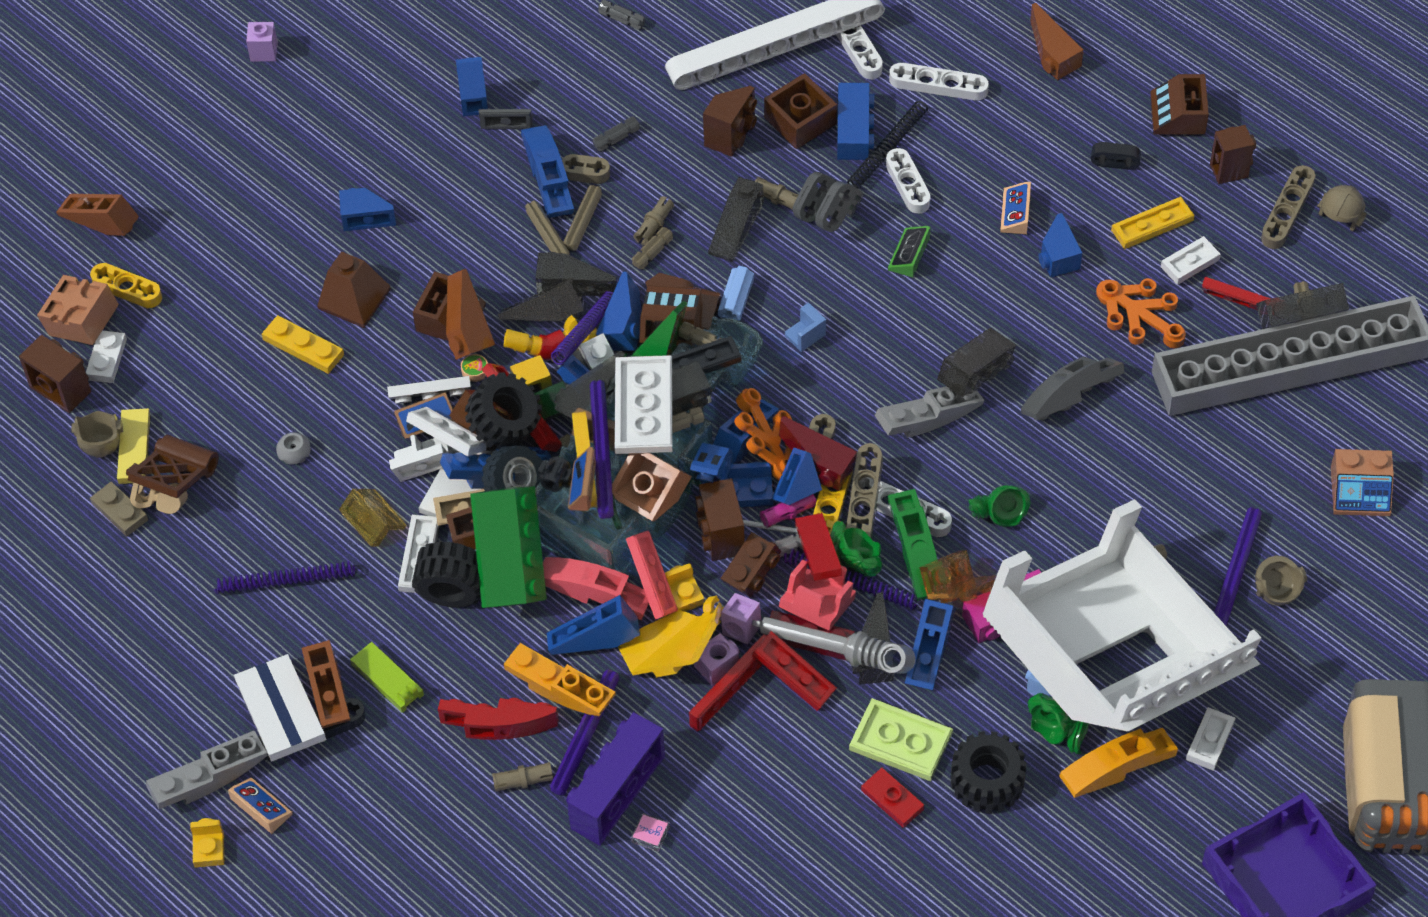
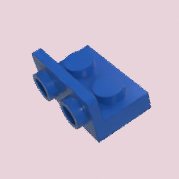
(752, 483)

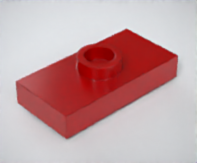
(892, 797)

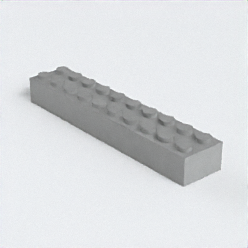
(1291, 355)

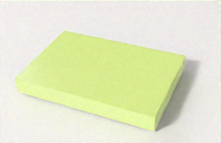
(901, 739)

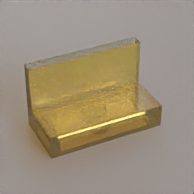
(370, 515)

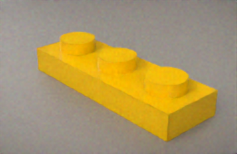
(303, 344)

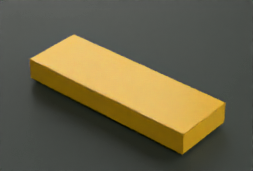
(1152, 222)

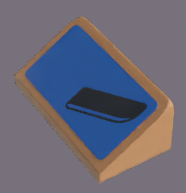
(438, 403)
(582, 481)

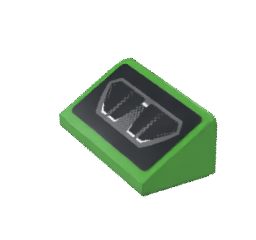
(910, 250)

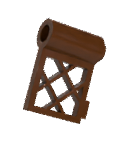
(179, 457)

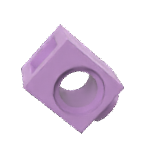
(261, 41)
(738, 618)
(715, 669)

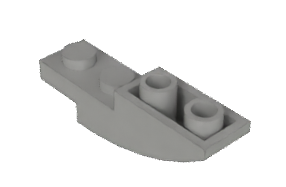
(929, 413)
(211, 772)

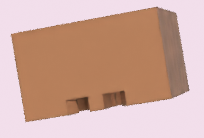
(77, 310)

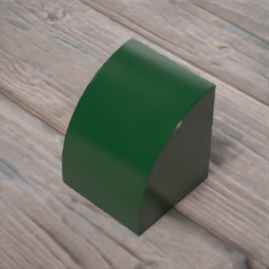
(547, 399)

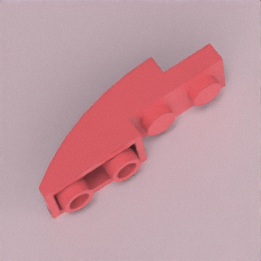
(589, 580)

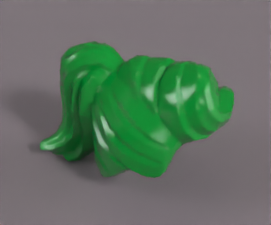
(1003, 505)
(856, 549)
(1054, 723)

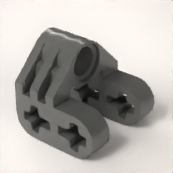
(831, 199)

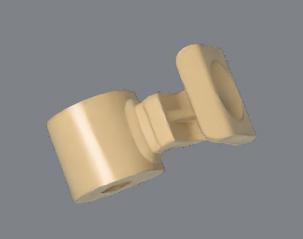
(164, 502)

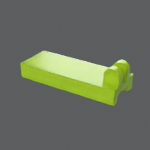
(386, 676)

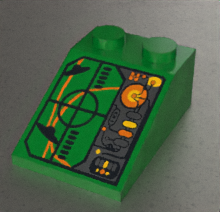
(665, 337)

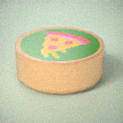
(472, 366)

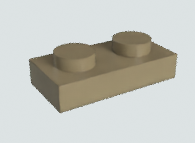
(118, 509)

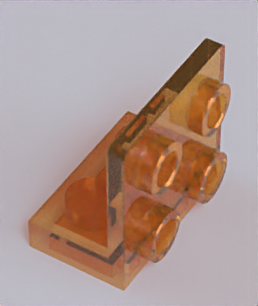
(953, 579)

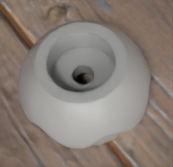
(293, 455)

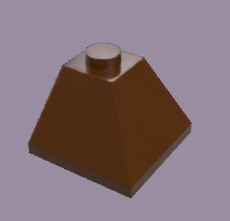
(352, 290)

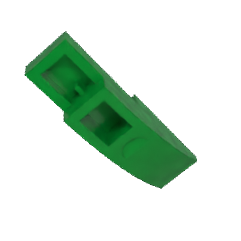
(914, 536)

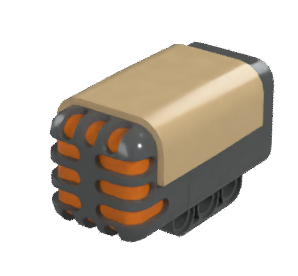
(1387, 765)

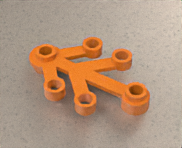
(1140, 309)
(763, 436)

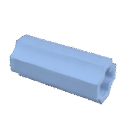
(736, 293)

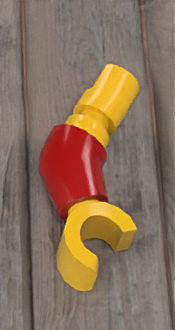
(541, 345)

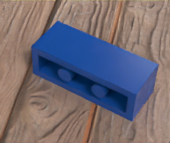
(854, 121)

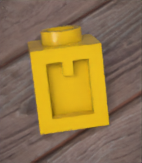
(684, 587)
(207, 843)

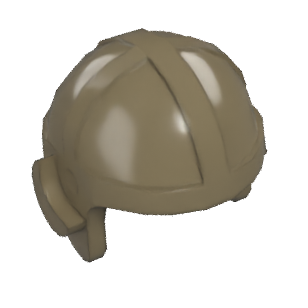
(1344, 205)
(97, 433)
(1279, 580)

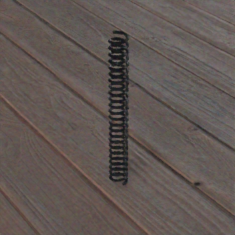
(882, 143)

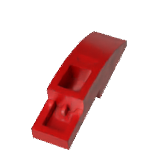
(508, 721)

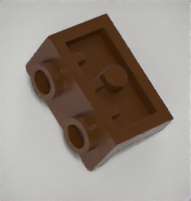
(751, 565)

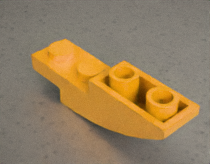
(558, 683)
(1117, 758)

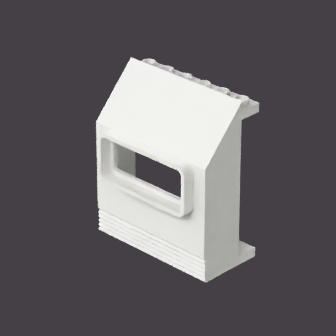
(1102, 602)

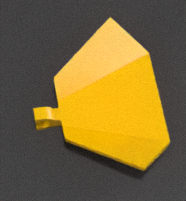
(672, 641)

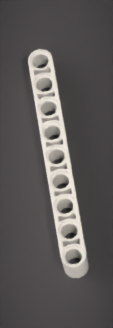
(770, 40)

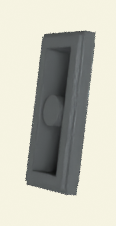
(506, 118)

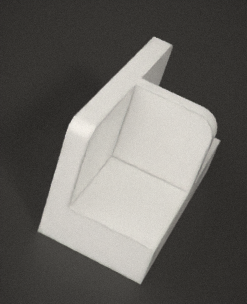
(418, 458)

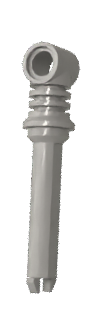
(857, 648)

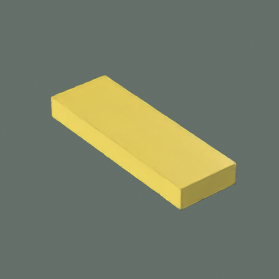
(133, 441)

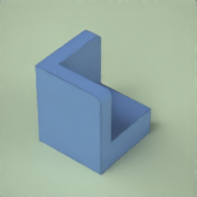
(809, 328)

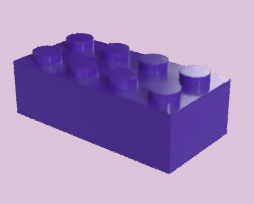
(615, 778)

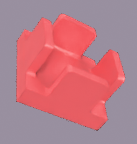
(819, 600)

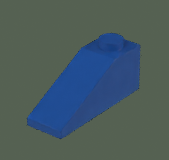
(622, 316)
(732, 437)
(597, 629)
(930, 643)

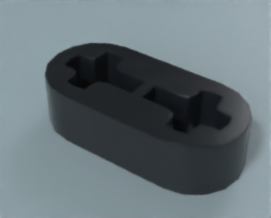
(1115, 155)

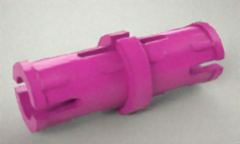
(782, 511)

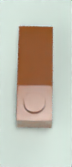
(1055, 47)
(100, 212)
(465, 320)
(326, 683)

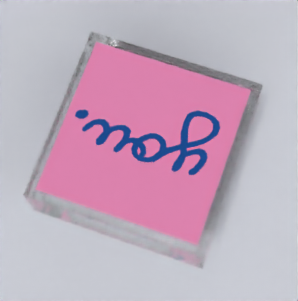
(650, 832)

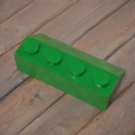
(508, 546)

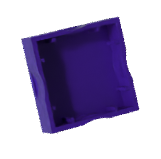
(1289, 866)

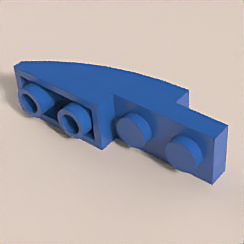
(548, 170)
(470, 467)

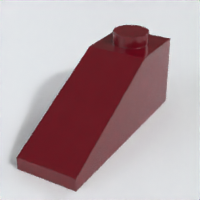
(831, 459)

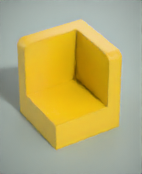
(533, 371)

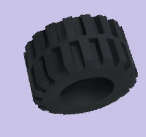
(514, 395)
(447, 574)
(983, 792)

